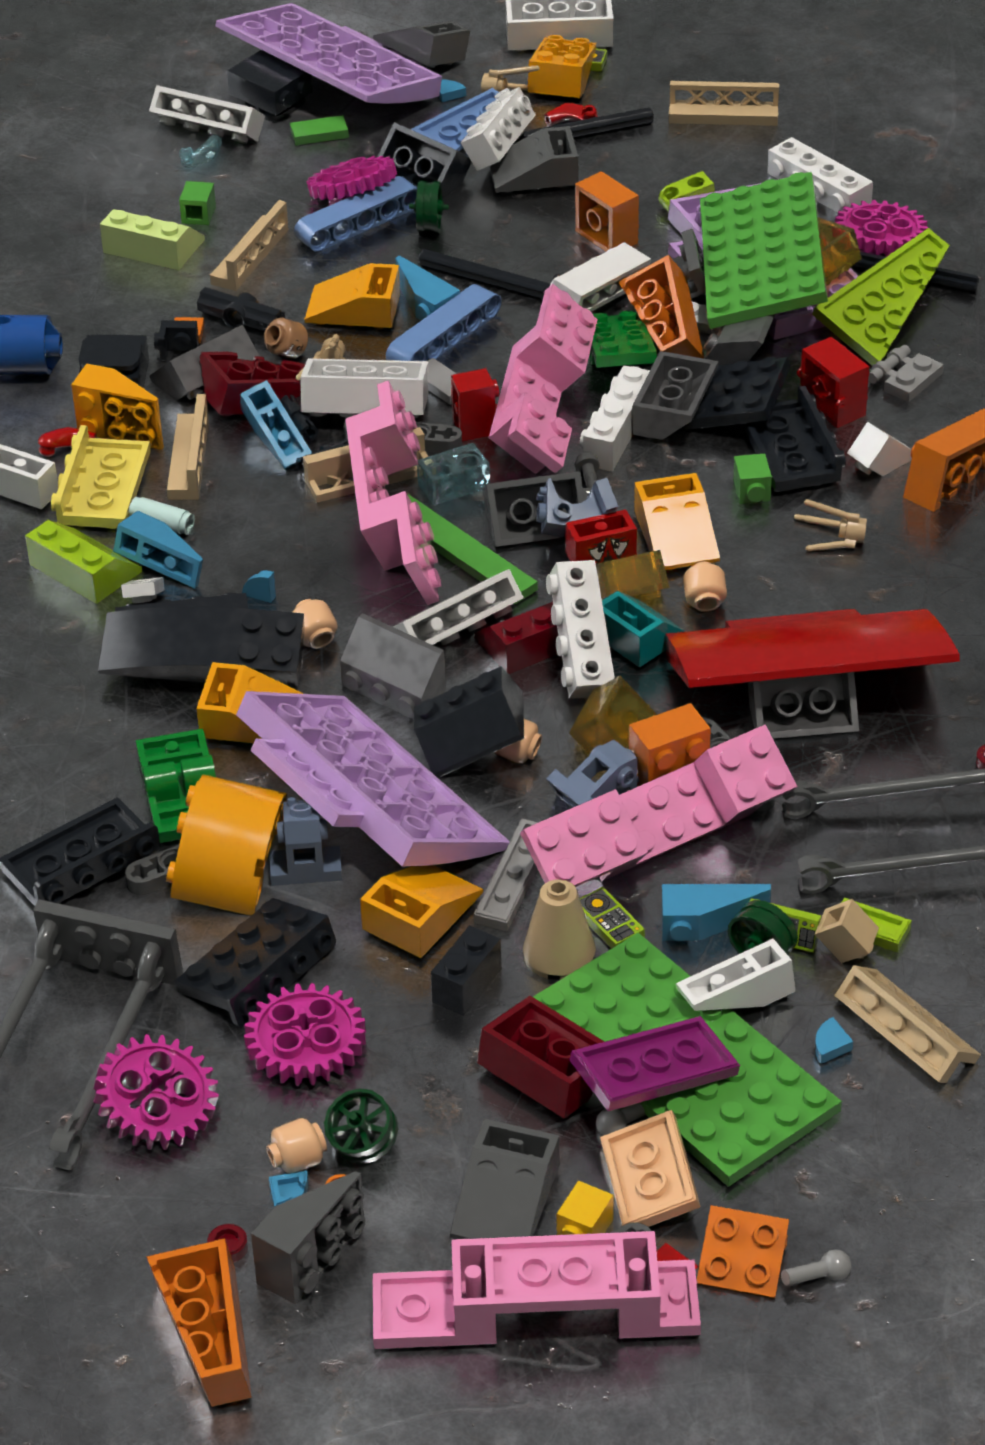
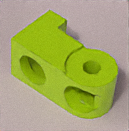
(689, 186)

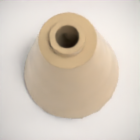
(558, 932)

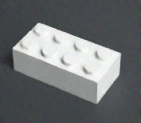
(534, 20)
(351, 385)

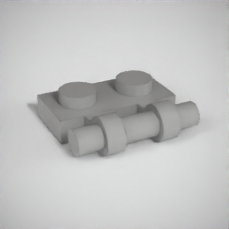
(913, 373)

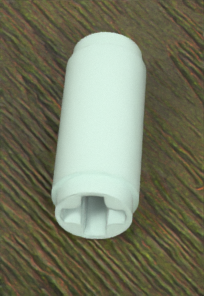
(178, 519)

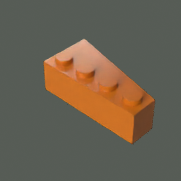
(665, 306)
(945, 461)
(205, 1308)

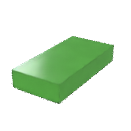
(319, 130)

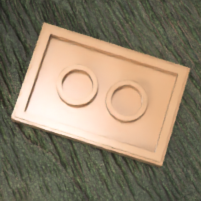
(650, 1171)

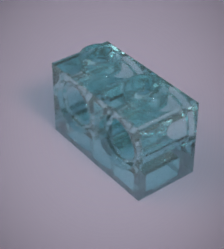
(453, 473)

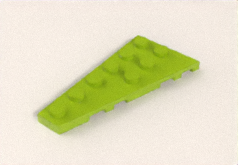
(879, 301)

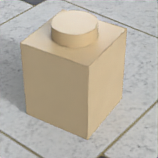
(847, 931)

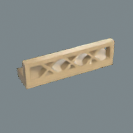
(719, 112)
(252, 248)
(189, 453)
(335, 469)
(905, 1023)

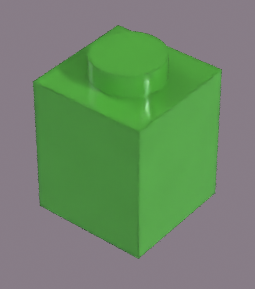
(197, 203)
(752, 478)

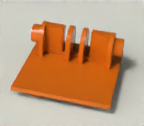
(743, 1251)

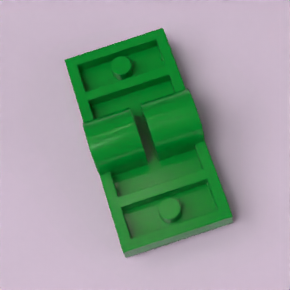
(621, 341)
(168, 769)

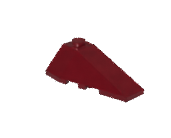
(228, 377)

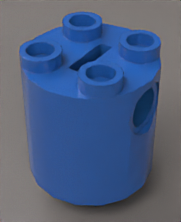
(29, 345)

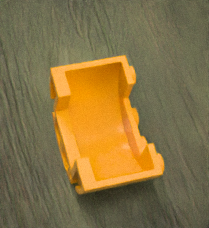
(225, 844)

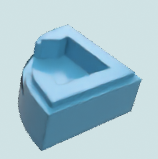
(451, 90)
(261, 586)
(831, 1041)
(288, 1186)

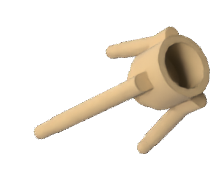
(495, 79)
(331, 349)
(850, 527)

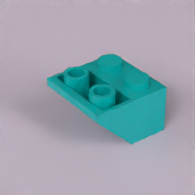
(635, 628)

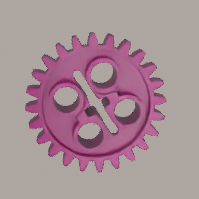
(351, 177)
(881, 226)
(305, 1034)
(135, 1069)

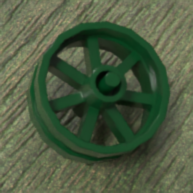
(429, 206)
(759, 923)
(361, 1126)

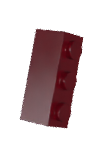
(521, 639)
(533, 1052)

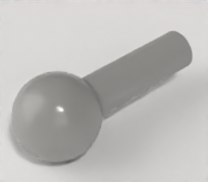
(617, 1119)
(833, 1265)

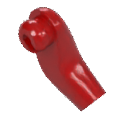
(569, 113)
(58, 438)

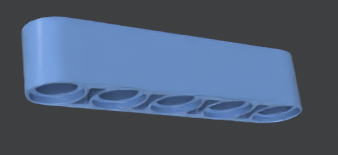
(356, 214)
(446, 326)

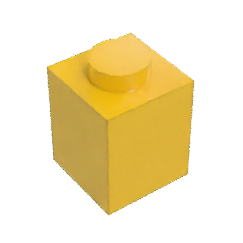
(585, 1211)

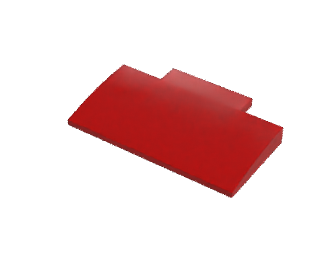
(808, 646)

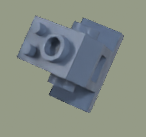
(598, 502)
(579, 788)
(304, 856)

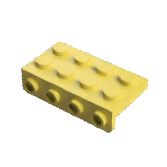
(99, 480)

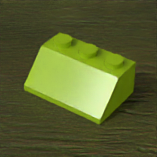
(78, 561)

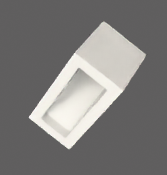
(878, 451)

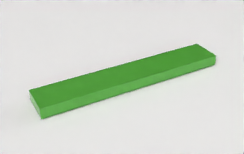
(470, 553)

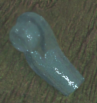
(201, 155)

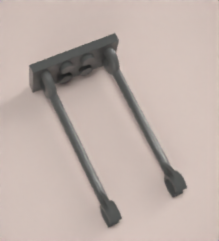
(834, 870)
(100, 943)

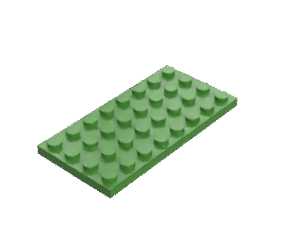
(762, 250)
(723, 1123)

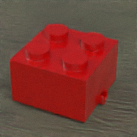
(836, 381)

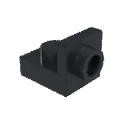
(176, 336)

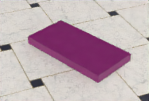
(654, 1063)

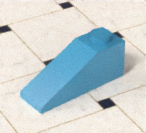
(422, 289)
(273, 424)
(158, 548)
(704, 910)

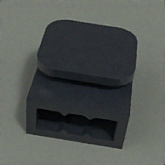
(269, 85)
(121, 352)

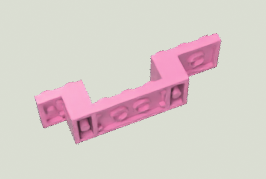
(535, 377)
(392, 525)
(661, 815)
(536, 1276)

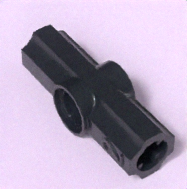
(238, 309)

